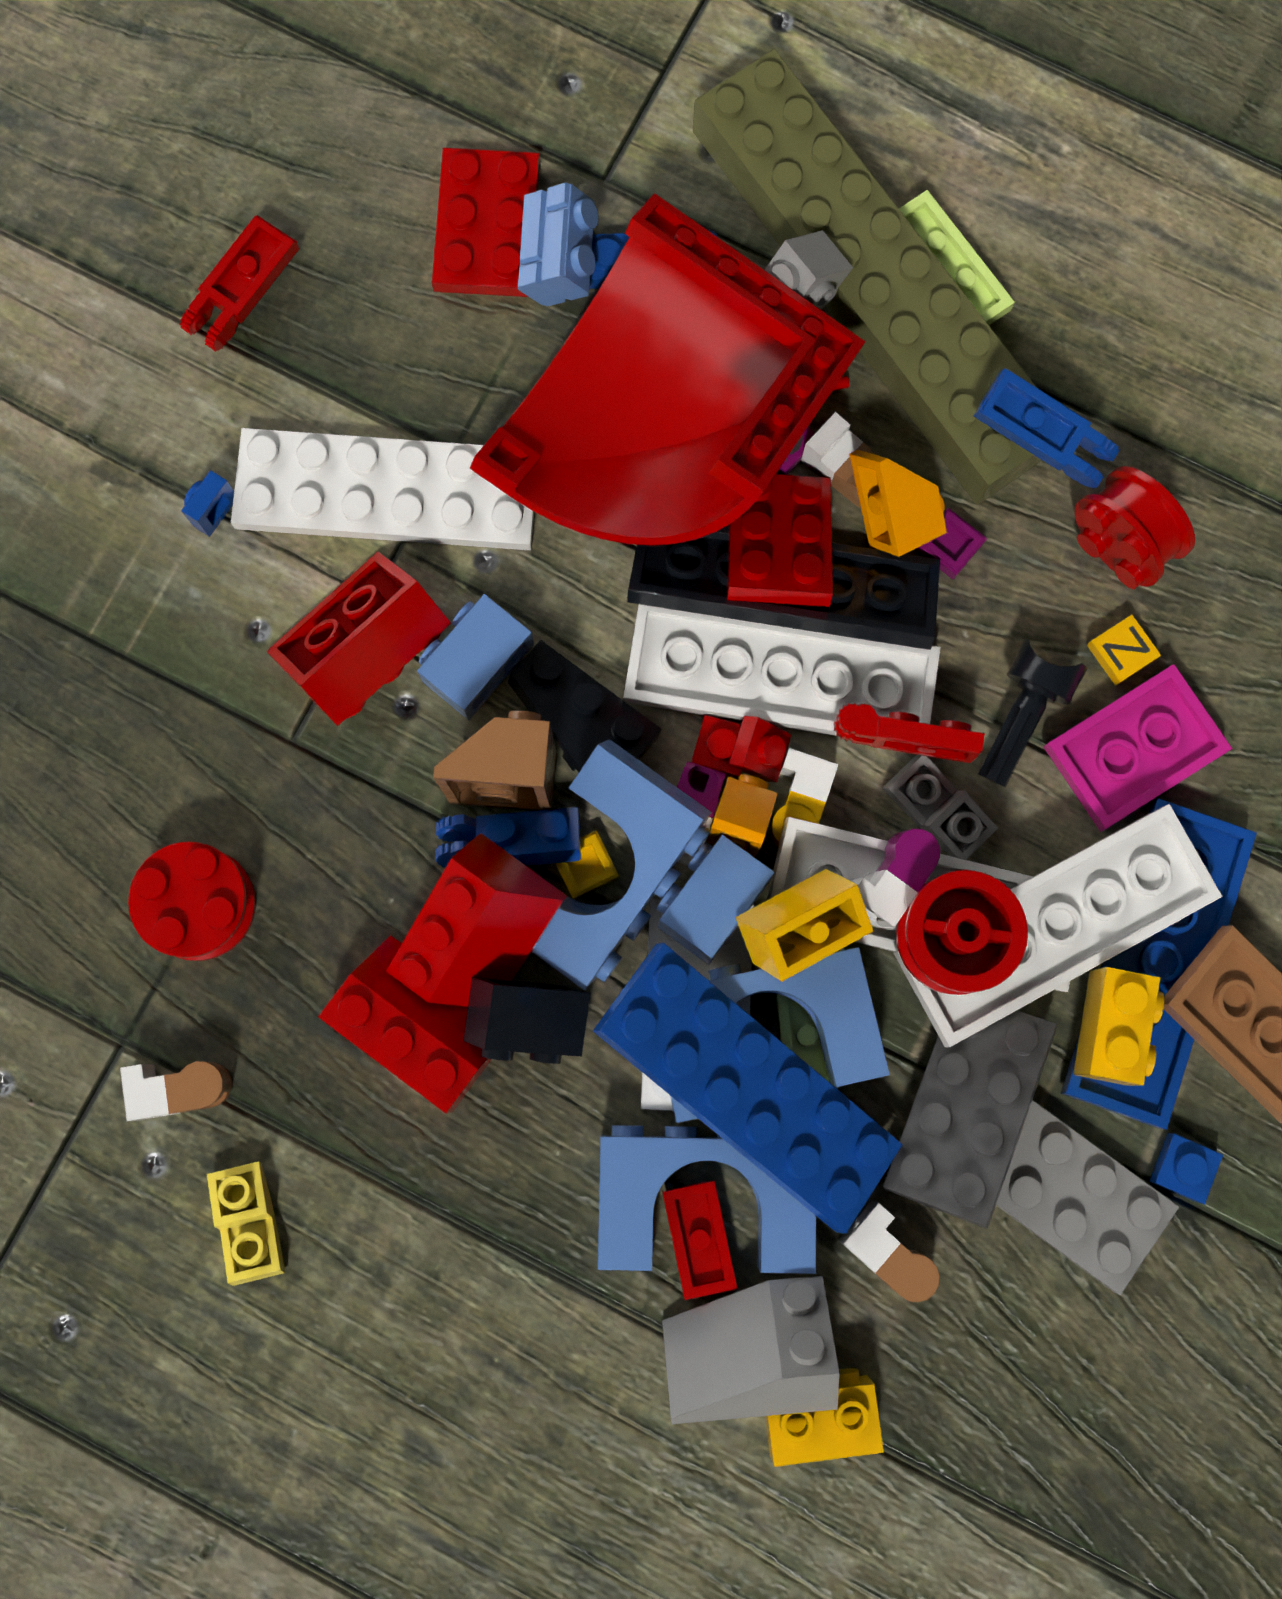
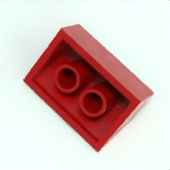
(359, 637)
(475, 924)
(404, 1032)

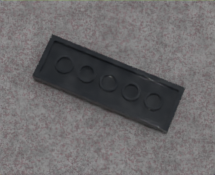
(872, 597)

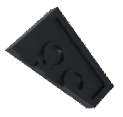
(578, 707)

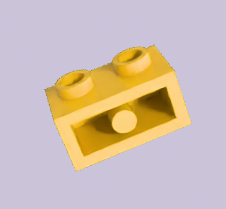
(804, 924)
(1119, 1027)
(829, 1433)

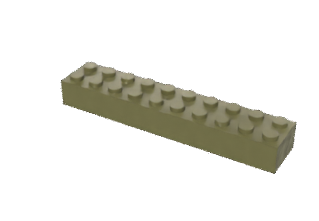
(898, 296)

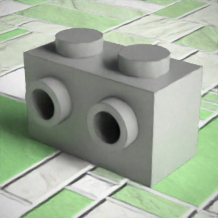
(810, 267)

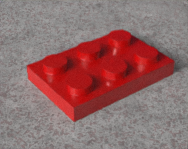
(481, 220)
(784, 545)

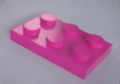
(1137, 747)

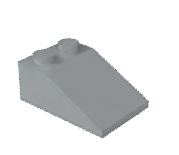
(753, 1354)

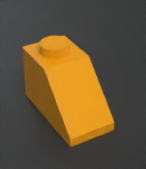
(896, 504)
(743, 813)

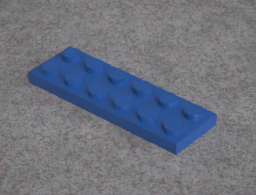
(1167, 955)
(748, 1087)

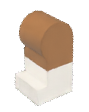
(829, 455)
(192, 1089)
(902, 1269)

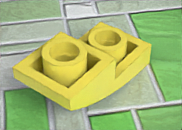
(246, 1223)

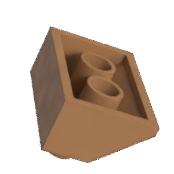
(502, 765)

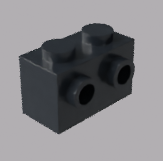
(526, 1019)

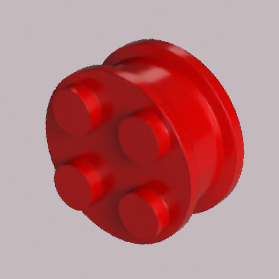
(1134, 527)
(191, 901)
(962, 933)

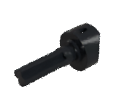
(1039, 684)

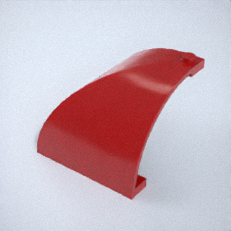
(670, 392)

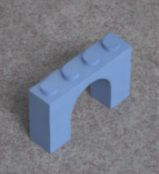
(660, 827)
(838, 1003)
(637, 1167)

